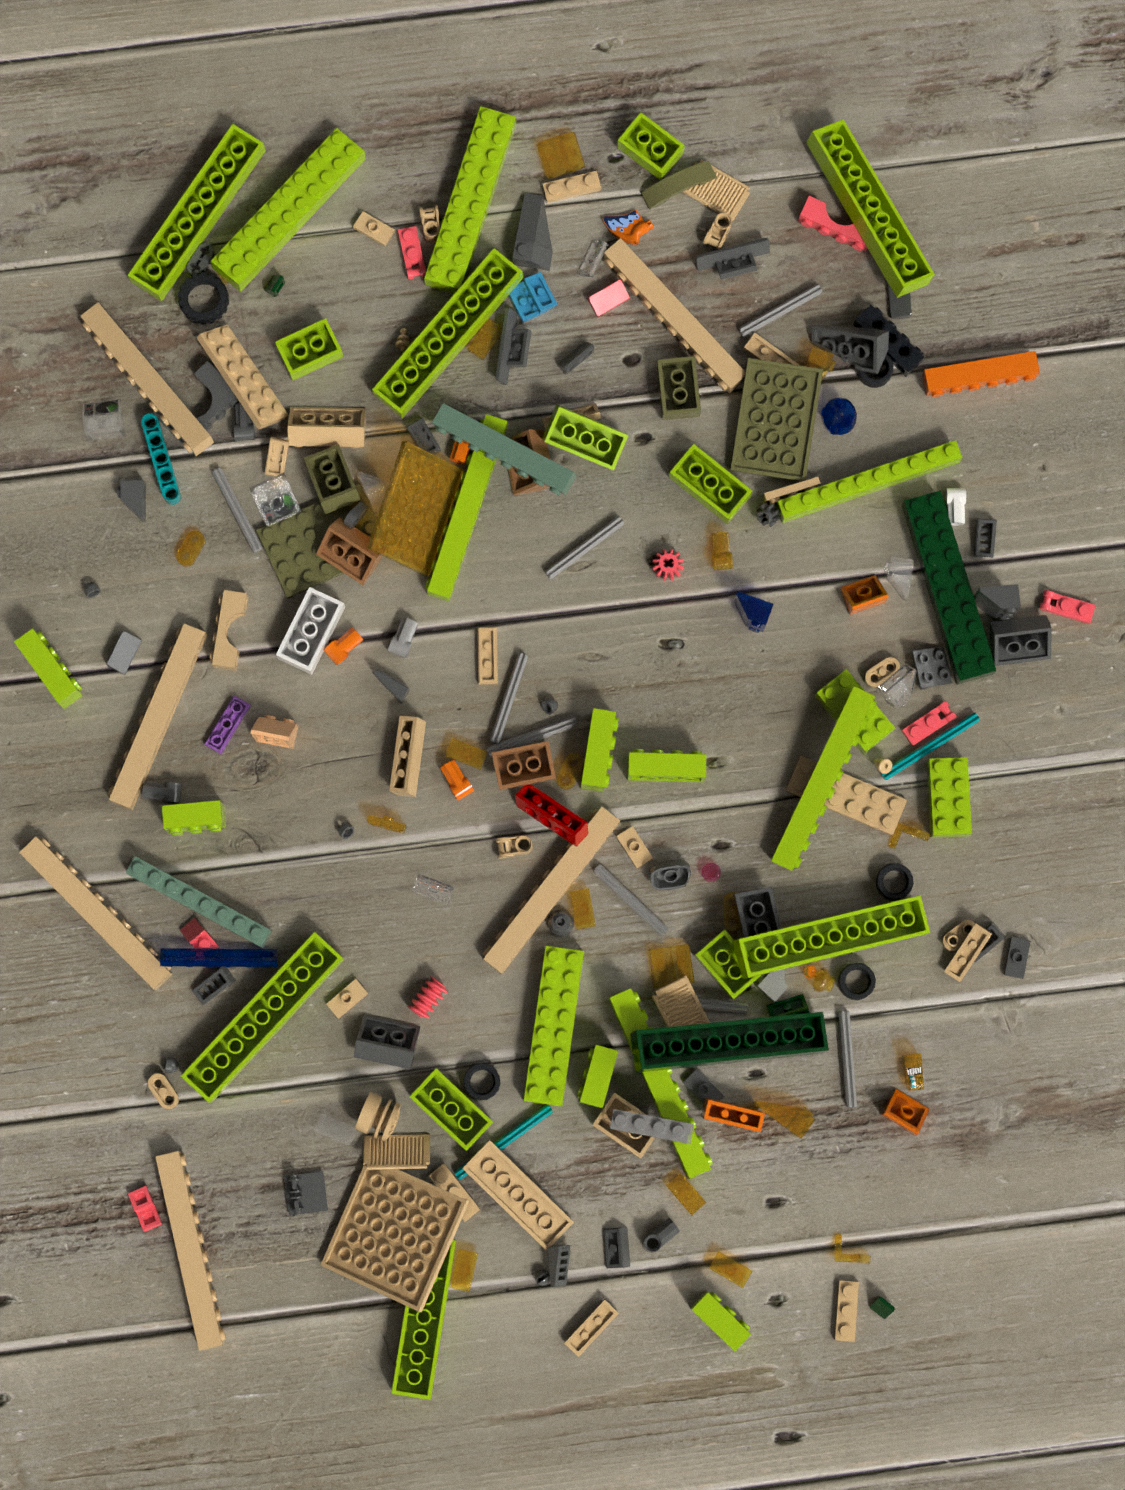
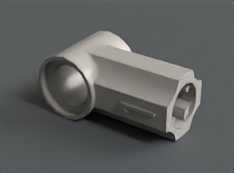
(401, 642)

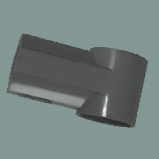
(244, 427)
(167, 792)
(662, 1235)

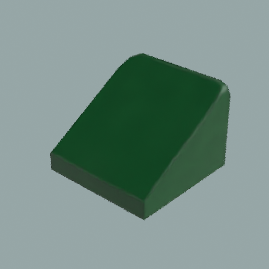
(275, 285)
(882, 1307)

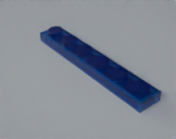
(218, 957)

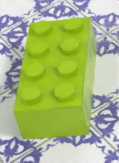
(585, 437)
(710, 484)
(46, 665)
(833, 699)
(598, 750)
(666, 766)
(949, 797)
(451, 1109)

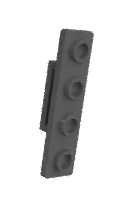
(734, 259)
(513, 347)

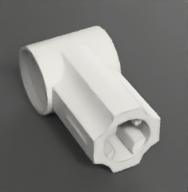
(955, 500)

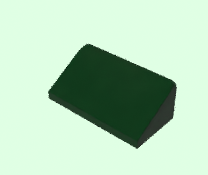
(788, 1006)

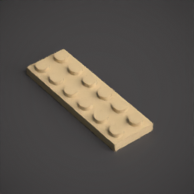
(242, 376)
(853, 798)
(517, 1195)

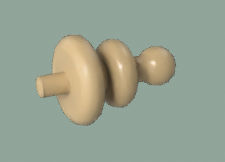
(403, 340)
(883, 765)

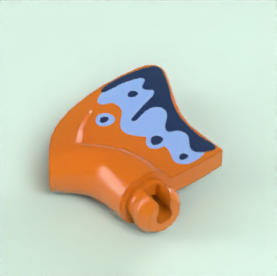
(628, 226)

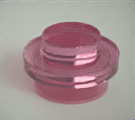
(711, 872)

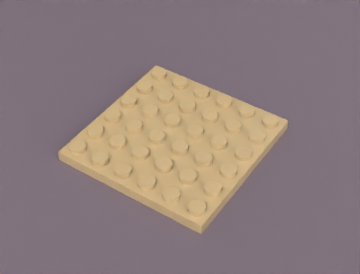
(395, 1235)

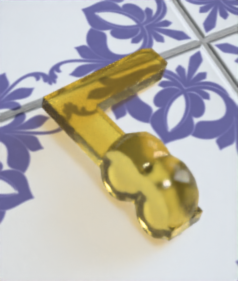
(908, 830)
(855, 1258)

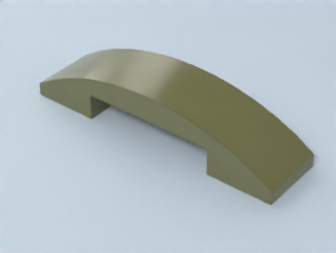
(677, 183)

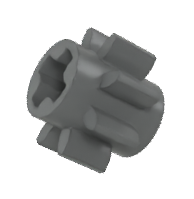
(768, 514)

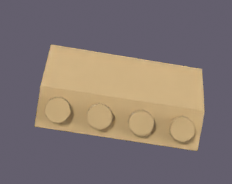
(327, 427)

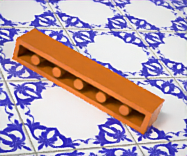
(981, 373)

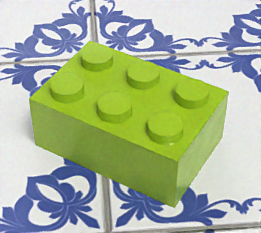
(650, 146)
(309, 349)
(193, 817)
(722, 964)
(597, 1076)
(721, 1320)

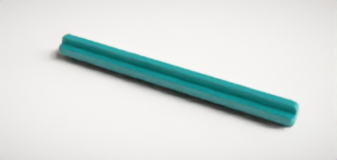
(932, 745)
(515, 1133)

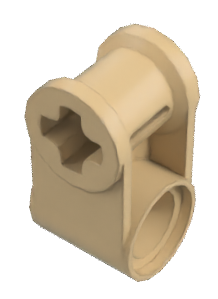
(430, 221)
(717, 234)
(512, 846)

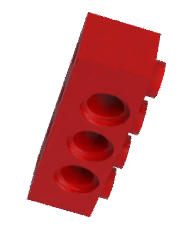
(552, 814)

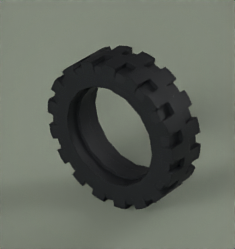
(203, 279)

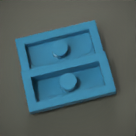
(532, 297)

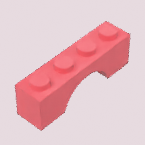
(815, 216)

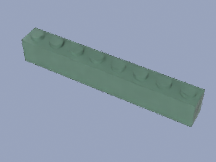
(503, 449)
(199, 902)

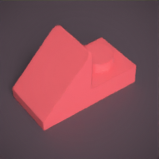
(197, 935)

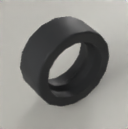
(875, 383)
(894, 867)
(871, 981)
(467, 1083)

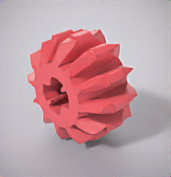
(660, 563)

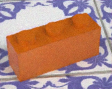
(732, 1114)

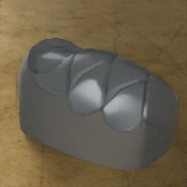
(670, 874)

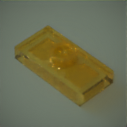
(485, 339)
(466, 754)
(387, 823)
(582, 909)
(686, 1194)
(730, 1269)
(464, 1270)

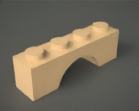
(232, 605)

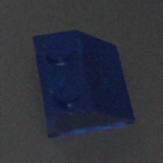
(753, 611)

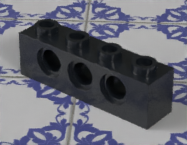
(904, 364)

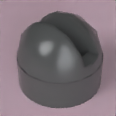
(91, 589)
(549, 705)
(346, 830)
(171, 1065)
(540, 1273)

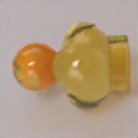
(822, 978)

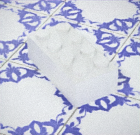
(310, 631)

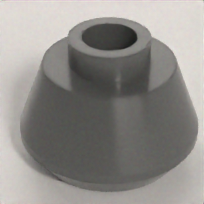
(564, 927)

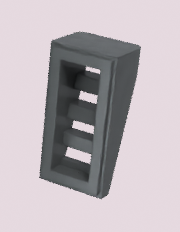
(992, 522)
(396, 688)
(998, 933)
(227, 976)
(558, 1264)

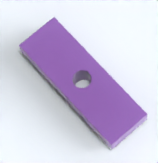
(221, 735)

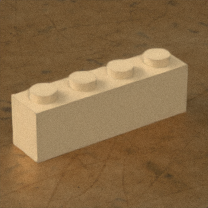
(407, 756)

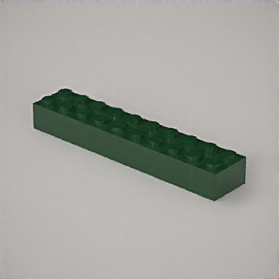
(948, 587)
(729, 1042)

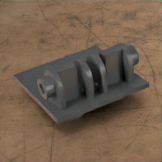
(931, 667)
(306, 1193)

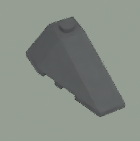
(533, 239)
(858, 346)

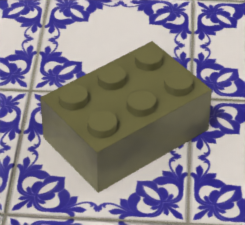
(678, 388)
(332, 479)

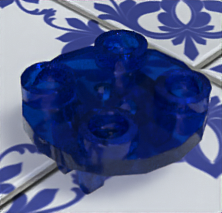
(834, 409)

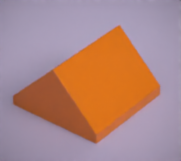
(864, 594)
(905, 1112)

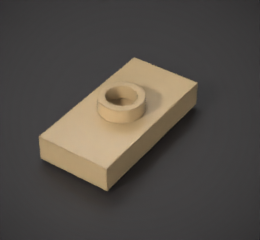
(374, 229)
(277, 456)
(634, 847)
(347, 999)

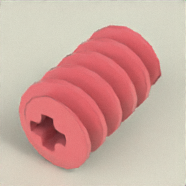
(428, 998)

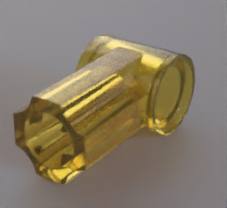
(722, 556)

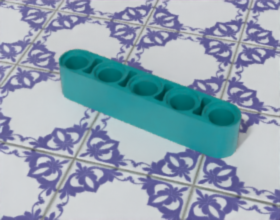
(159, 450)

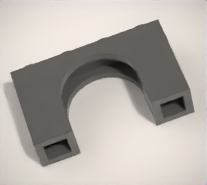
(221, 393)

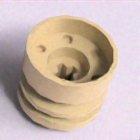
(378, 1116)

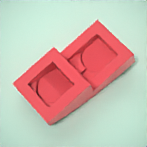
(145, 1208)

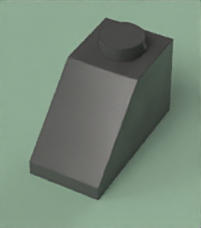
(134, 497)

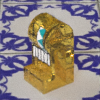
(913, 1071)

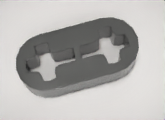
(197, 257)
(356, 515)

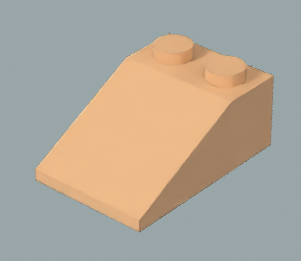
(275, 732)

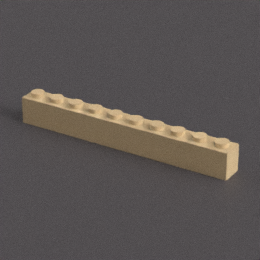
(674, 316)
(147, 379)
(157, 717)
(549, 892)
(91, 908)
(190, 1250)

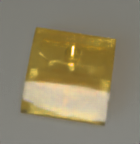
(561, 155)
(670, 964)

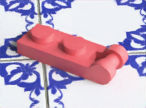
(412, 252)
(1067, 607)
(928, 724)

